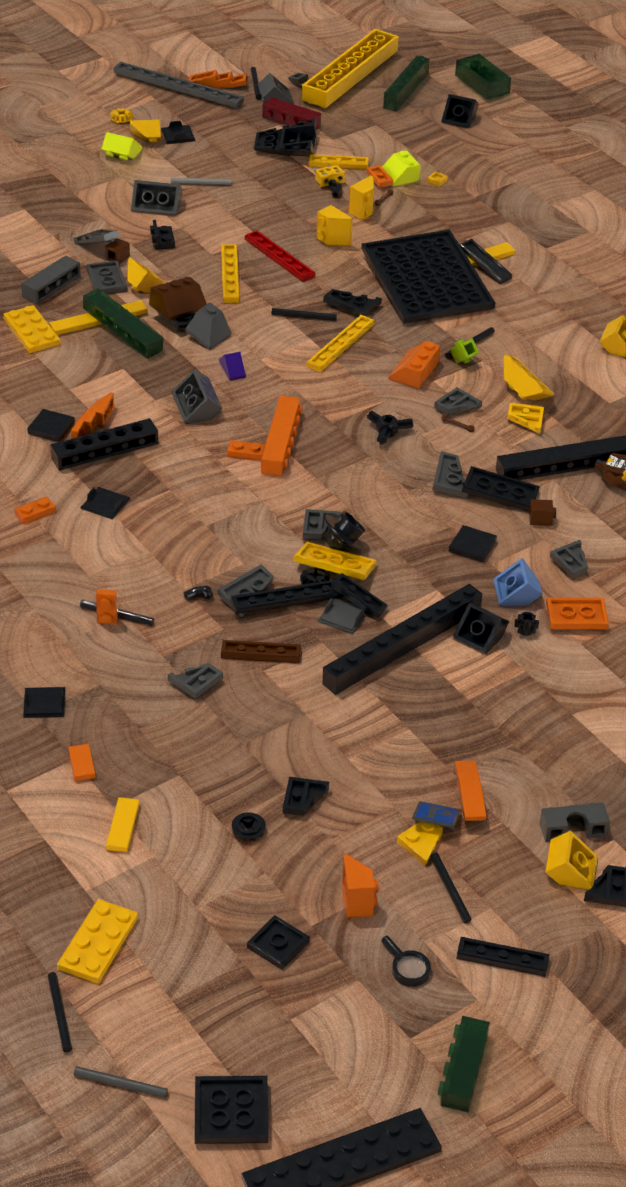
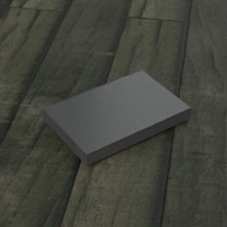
(107, 277)

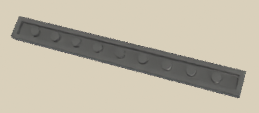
(178, 84)

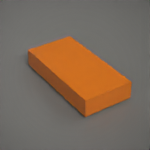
(81, 762)

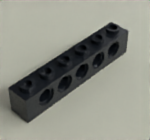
(104, 444)

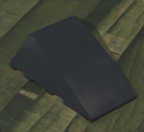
(288, 141)

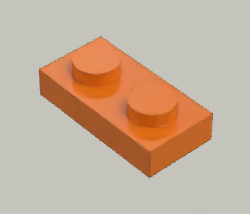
(380, 176)
(245, 450)
(35, 510)
(106, 606)

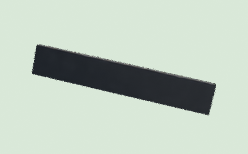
(284, 597)

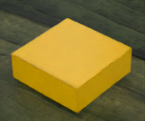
(437, 179)

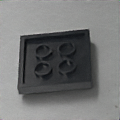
(231, 1109)

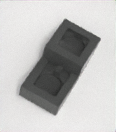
(298, 79)

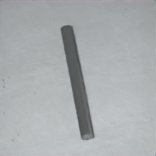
(120, 1082)

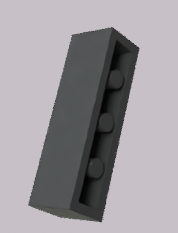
(51, 279)

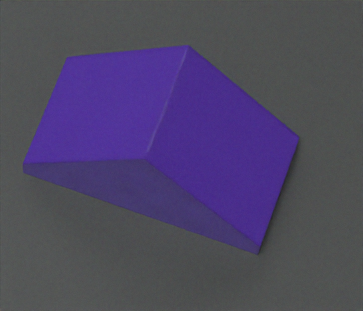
(233, 366)

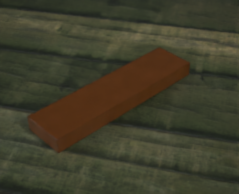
(261, 651)

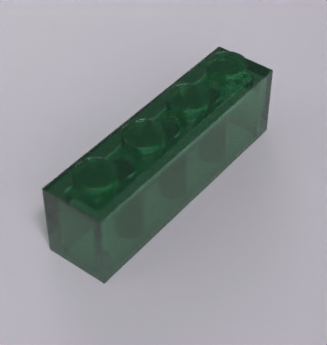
(464, 1064)

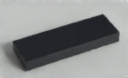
(359, 595)

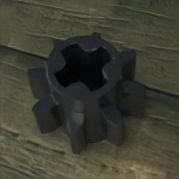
(526, 623)

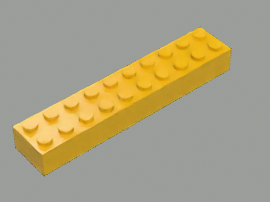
(349, 68)

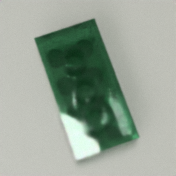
(483, 76)

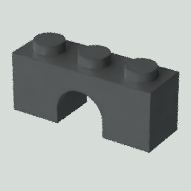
(589, 817)

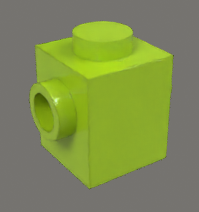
(464, 351)

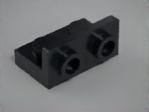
(162, 236)

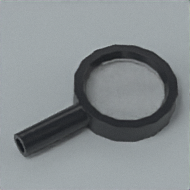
(408, 967)

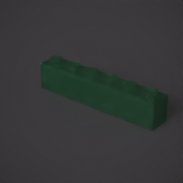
(406, 83)
(123, 323)

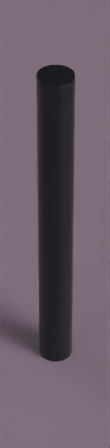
(255, 82)
(305, 314)
(477, 338)
(121, 613)
(451, 887)
(59, 1012)

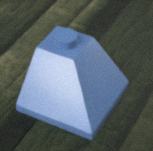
(517, 585)

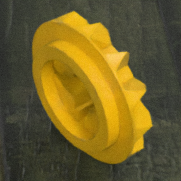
(121, 115)

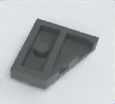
(457, 401)
(315, 524)
(570, 559)
(196, 680)

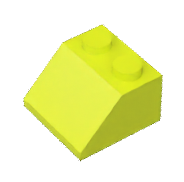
(120, 146)
(402, 168)

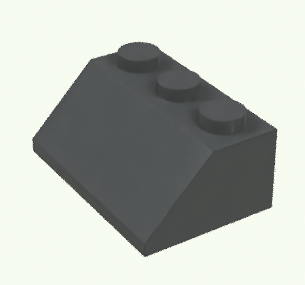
(156, 197)
(196, 398)

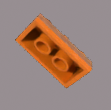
(417, 364)

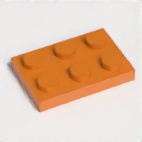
(577, 613)

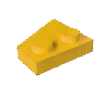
(526, 416)
(421, 840)

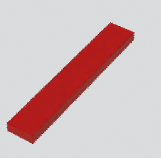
(280, 256)

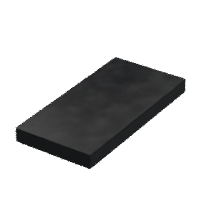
(500, 488)

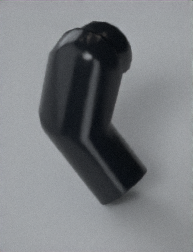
(335, 187)
(197, 591)

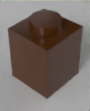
(117, 250)
(541, 512)

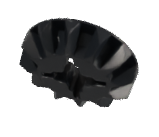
(307, 575)
(248, 819)

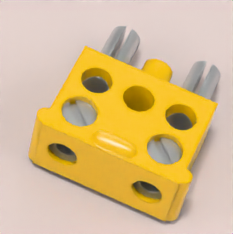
(327, 173)

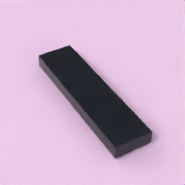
(486, 261)
(503, 956)

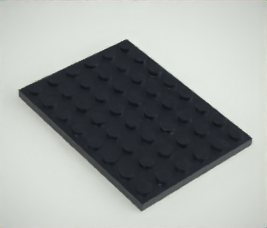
(427, 276)

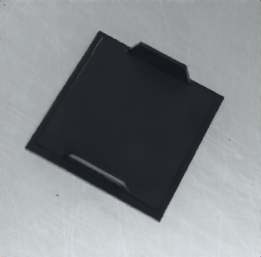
(177, 133)
(104, 502)
(44, 702)

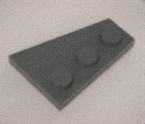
(100, 235)
(449, 476)
(252, 581)

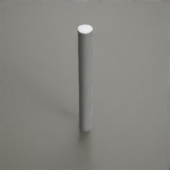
(201, 181)

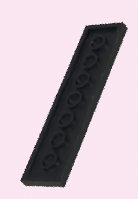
(352, 1156)

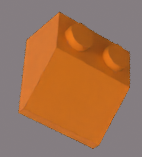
(358, 888)

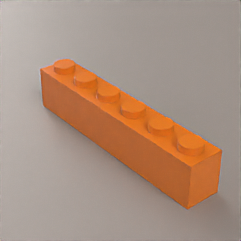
(280, 436)

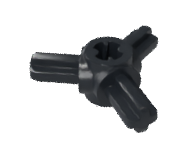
(388, 425)

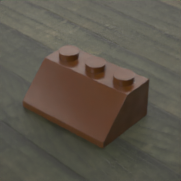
(177, 298)

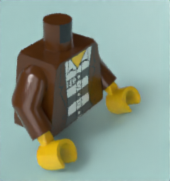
(613, 470)

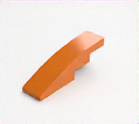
(216, 80)
(95, 416)
(470, 791)

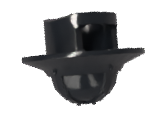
(343, 533)

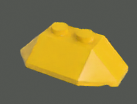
(523, 380)

